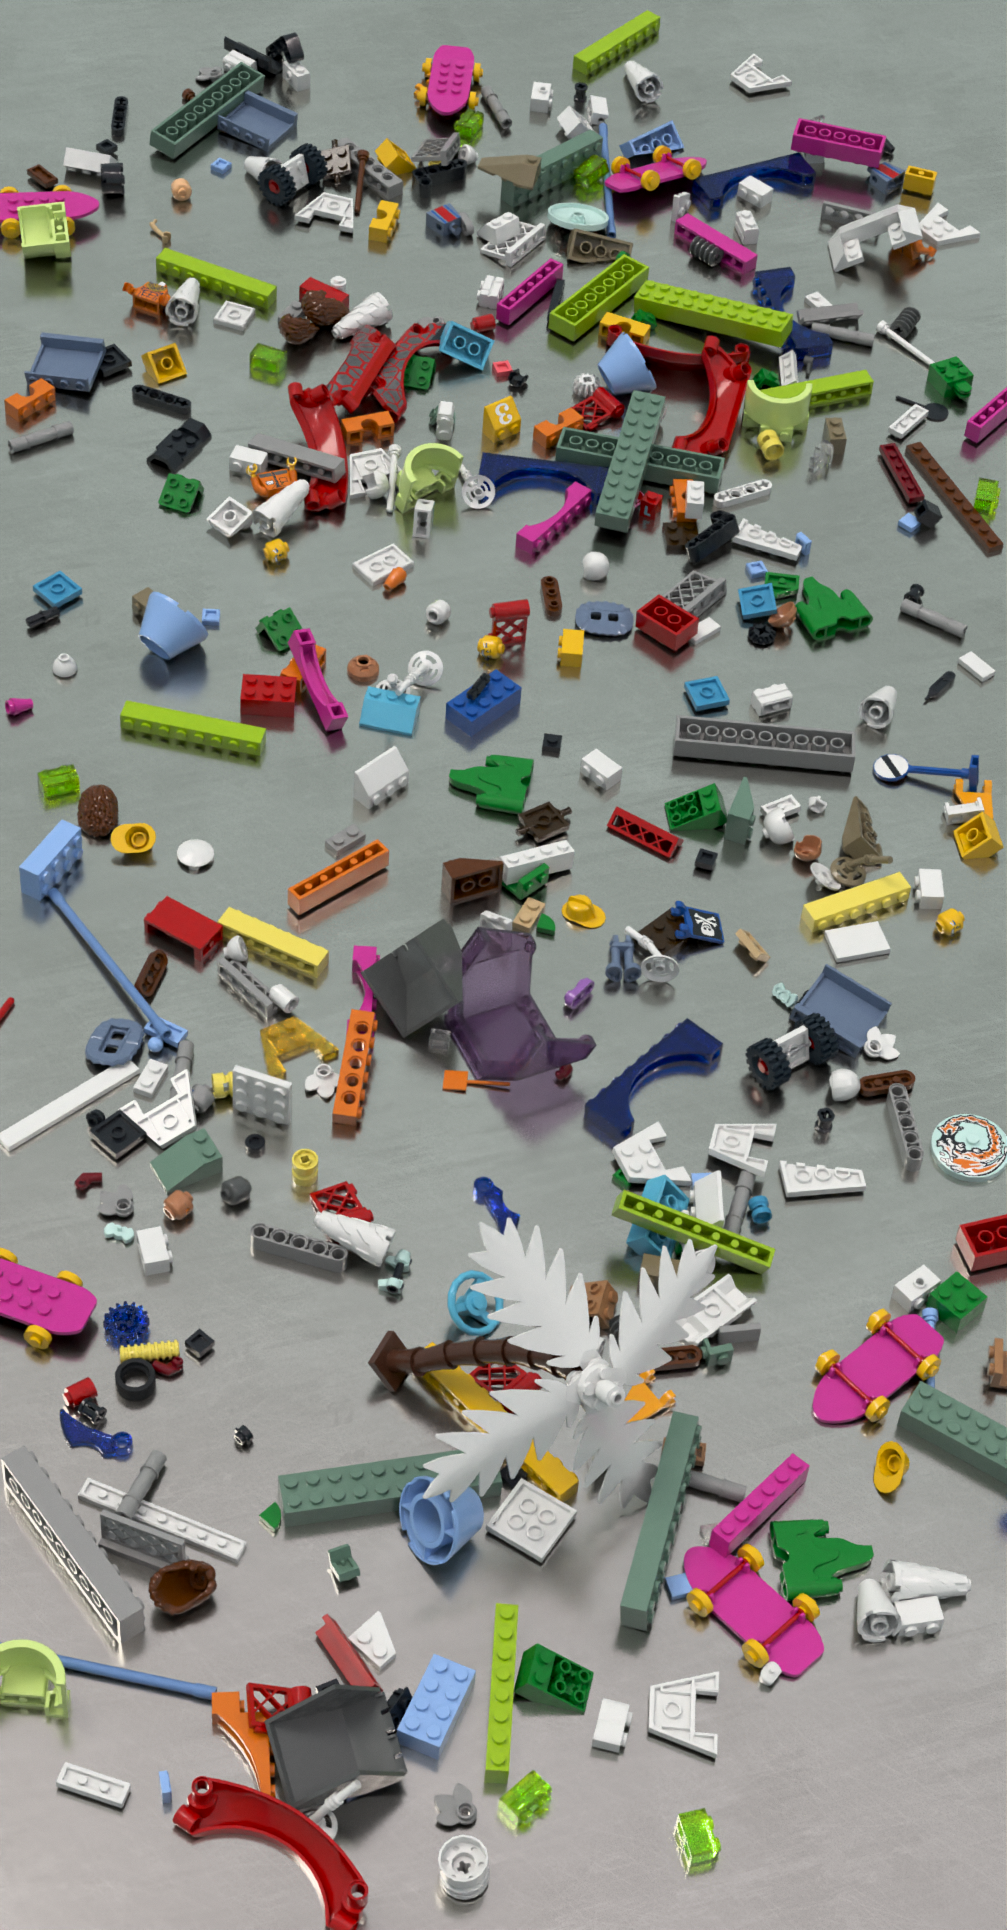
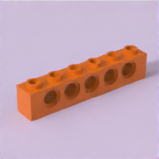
(349, 1113)

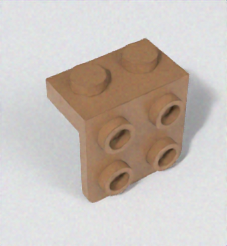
(601, 1301)
(998, 1364)

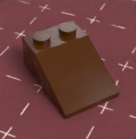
(470, 878)

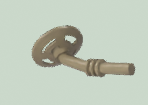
(851, 868)

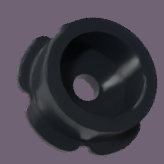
(95, 1117)
(243, 1435)

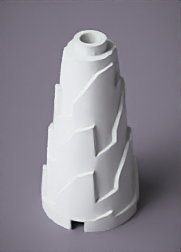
(644, 82)
(184, 305)
(370, 312)
(279, 508)
(359, 1236)
(915, 1581)

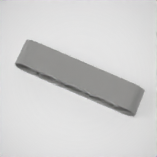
(905, 1127)
(286, 1244)

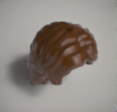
(322, 310)
(296, 329)
(98, 810)
(182, 1585)

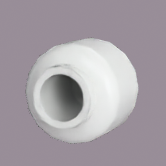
(438, 612)

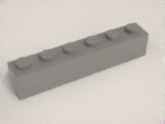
(308, 460)

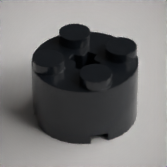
(112, 178)

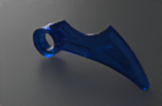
(495, 1201)
(79, 1433)

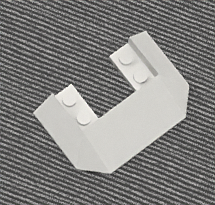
(897, 220)

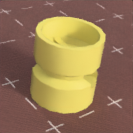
(770, 445)
(218, 1080)
(304, 1167)

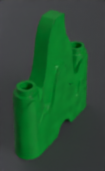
(829, 612)
(499, 785)
(814, 1561)

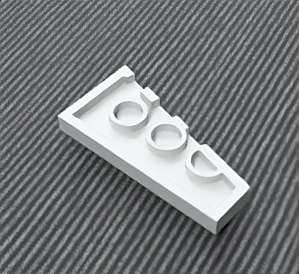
(766, 541)
(808, 1180)

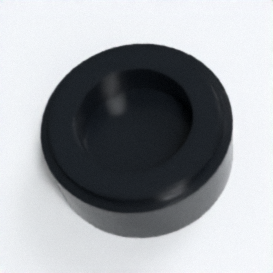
(255, 1144)

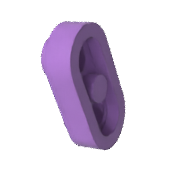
(579, 993)

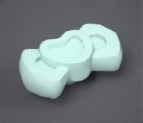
(784, 995)
(119, 1233)

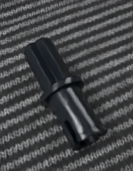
(42, 616)

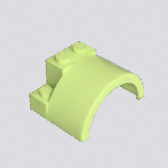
(44, 230)
(776, 413)
(417, 475)
(27, 1676)

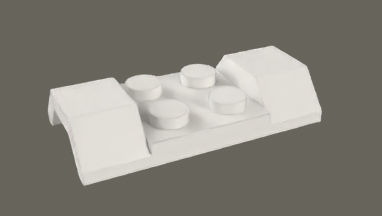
(723, 1306)

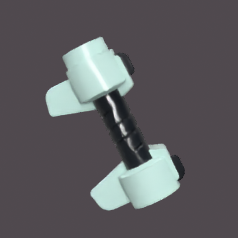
(401, 1263)

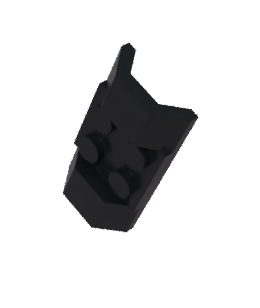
(263, 61)
(181, 444)

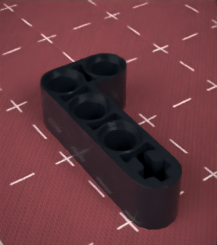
(287, 46)
(426, 177)
(723, 528)

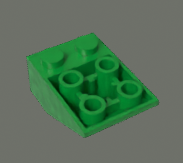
(697, 810)
(553, 1680)

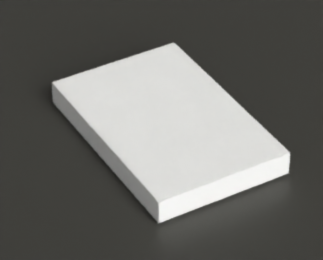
(378, 565)
(857, 941)

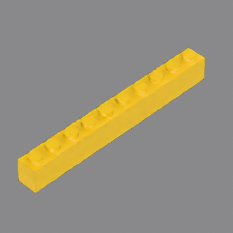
(466, 1394)

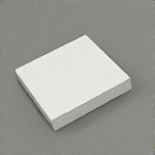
(234, 315)

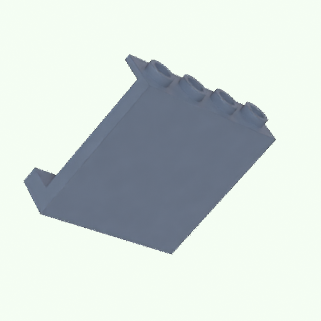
(258, 121)
(67, 361)
(847, 1007)

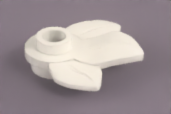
(881, 1043)
(323, 1084)

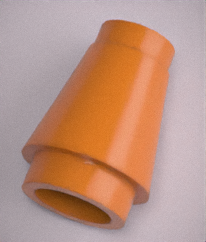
(395, 578)

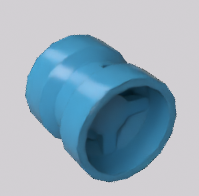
(760, 1210)

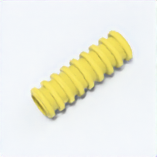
(150, 1351)

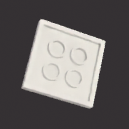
(262, 1095)
(531, 1520)

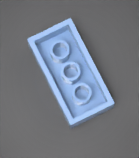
(51, 860)
(436, 1706)

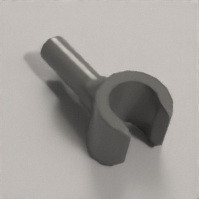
(808, 361)

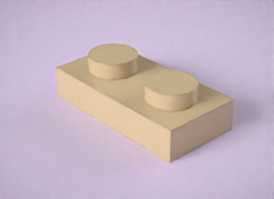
(528, 915)
(750, 943)

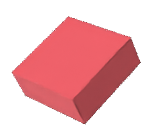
(502, 368)

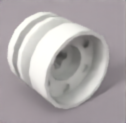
(466, 1855)

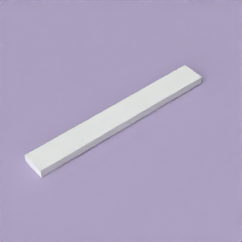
(67, 1104)
(166, 1521)

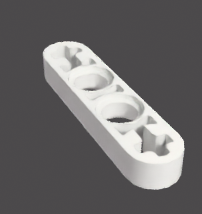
(725, 499)

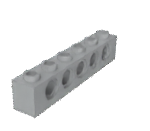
(375, 173)

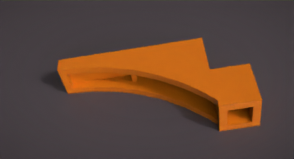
(230, 1715)

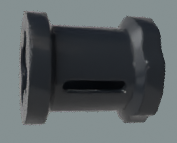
(580, 95)
(913, 593)
(827, 1122)
(92, 1410)

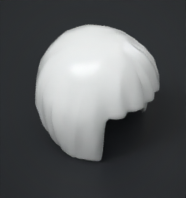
(377, 484)
(595, 566)
(844, 1084)

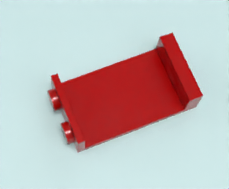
(185, 926)

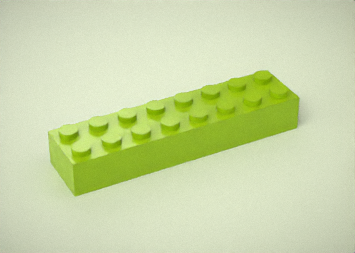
(597, 297)

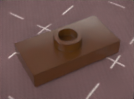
(42, 176)

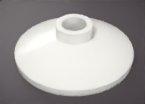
(824, 876)

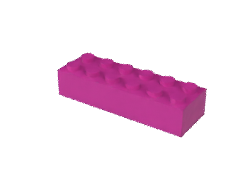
(838, 143)

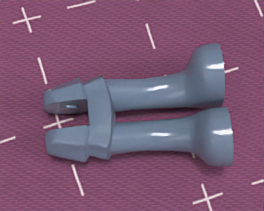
(625, 949)

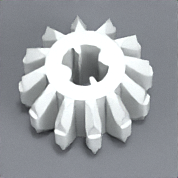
(585, 385)

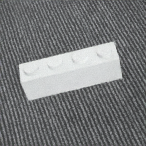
(557, 856)

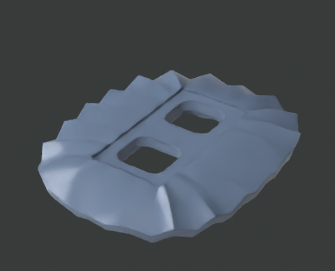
(604, 626)
(101, 1039)

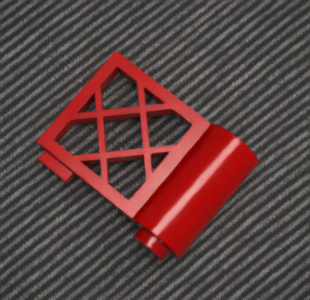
(604, 403)
(509, 613)
(357, 1212)
(523, 1381)
(291, 1695)

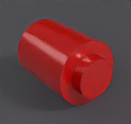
(483, 323)
(79, 1391)

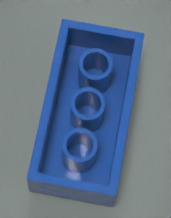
(494, 700)

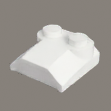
(230, 517)

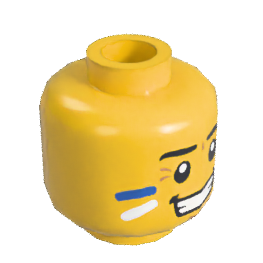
(276, 551)
(490, 647)
(950, 921)

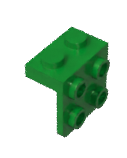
(419, 372)
(180, 492)
(279, 627)
(529, 882)

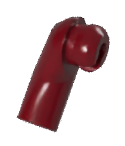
(564, 1072)
(86, 1179)
(170, 1368)

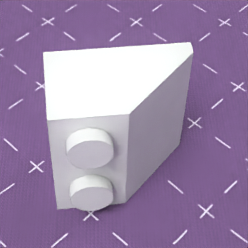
(573, 123)
(500, 229)

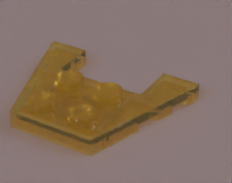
(289, 1039)

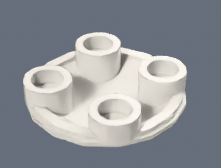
(195, 853)

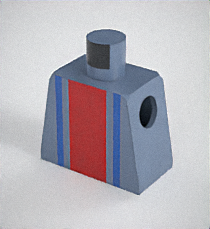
(886, 177)
(444, 220)

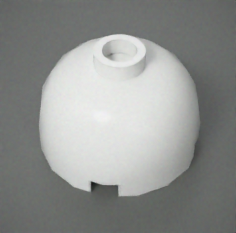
(777, 827)

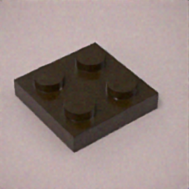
(678, 534)

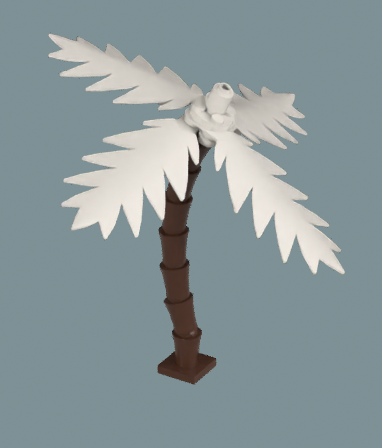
(565, 1350)

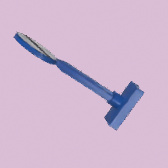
(895, 767)

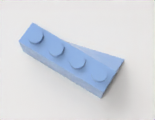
(649, 141)

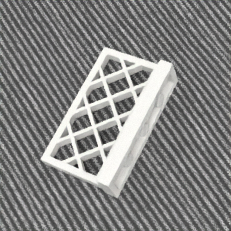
(520, 247)

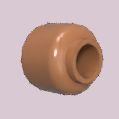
(178, 1205)

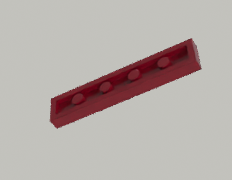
(901, 473)

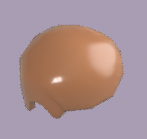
(809, 848)

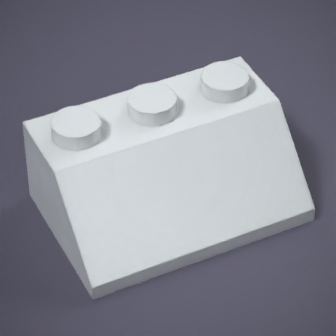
(85, 161)
(380, 778)
(708, 1199)

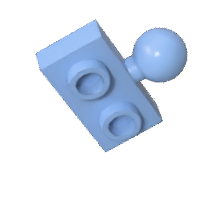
(155, 1043)

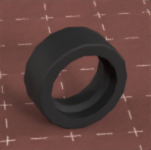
(135, 1365)

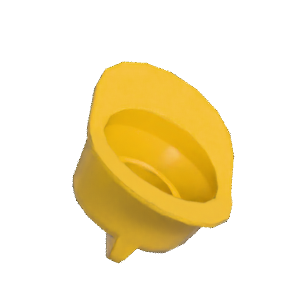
(133, 838)
(582, 911)
(890, 1467)

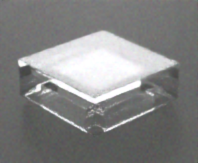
(439, 1039)

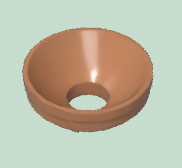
(784, 617)
(363, 672)

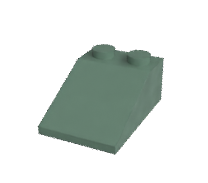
(741, 815)
(188, 1161)

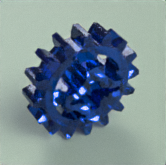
(126, 1322)

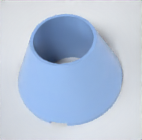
(625, 368)
(168, 628)
(435, 1524)

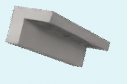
(842, 213)
(829, 314)
(248, 990)

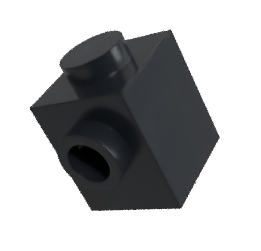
(927, 513)

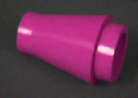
(16, 705)

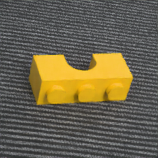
(382, 227)
(636, 330)

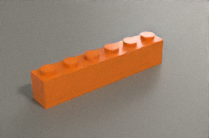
(338, 877)

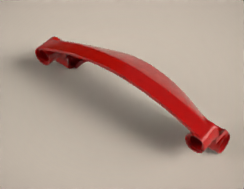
(676, 360)
(322, 433)
(246, 1811)

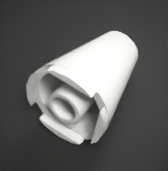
(255, 165)
(879, 707)
(876, 1613)

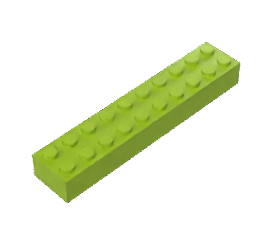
(714, 313)

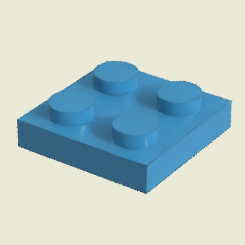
(57, 589)
(757, 601)
(706, 693)

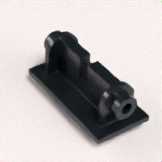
(398, 1705)

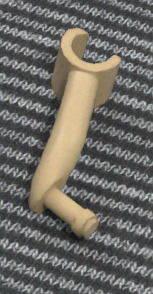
(164, 235)

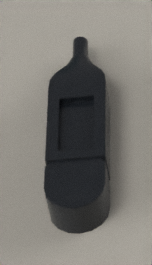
(941, 685)

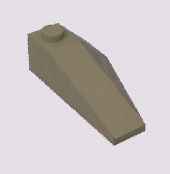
(519, 169)
(592, 247)
(858, 833)

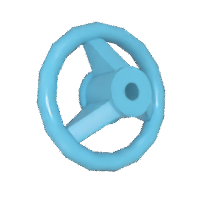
(472, 1304)

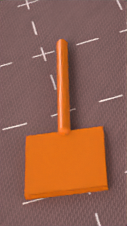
(459, 1079)

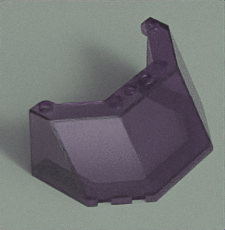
(498, 1019)

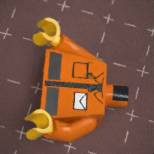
(272, 482)

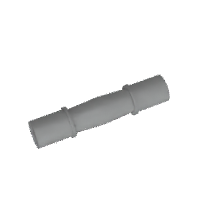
(496, 107)
(845, 334)
(40, 437)
(933, 618)
(183, 1061)
(739, 1202)
(141, 1485)
(723, 1488)

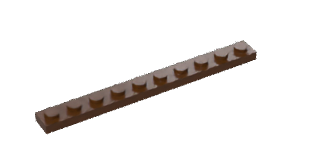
(954, 497)

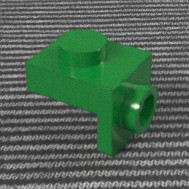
(646, 318)
(766, 377)

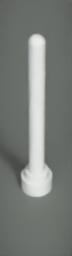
(884, 328)
(394, 452)

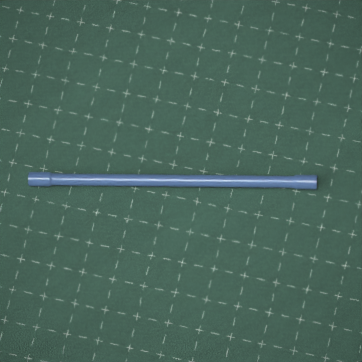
(611, 229)
(158, 1024)
(196, 1689)

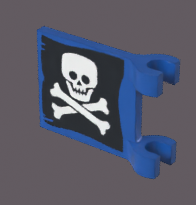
(698, 924)

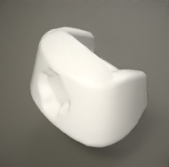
(816, 804)
(770, 1673)

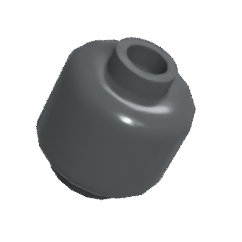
(235, 1190)

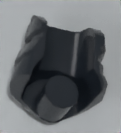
(516, 379)

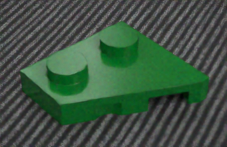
(782, 584)

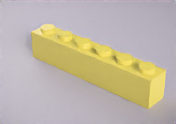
(855, 902)
(275, 942)

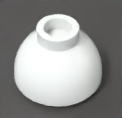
(468, 153)
(64, 666)
(236, 949)

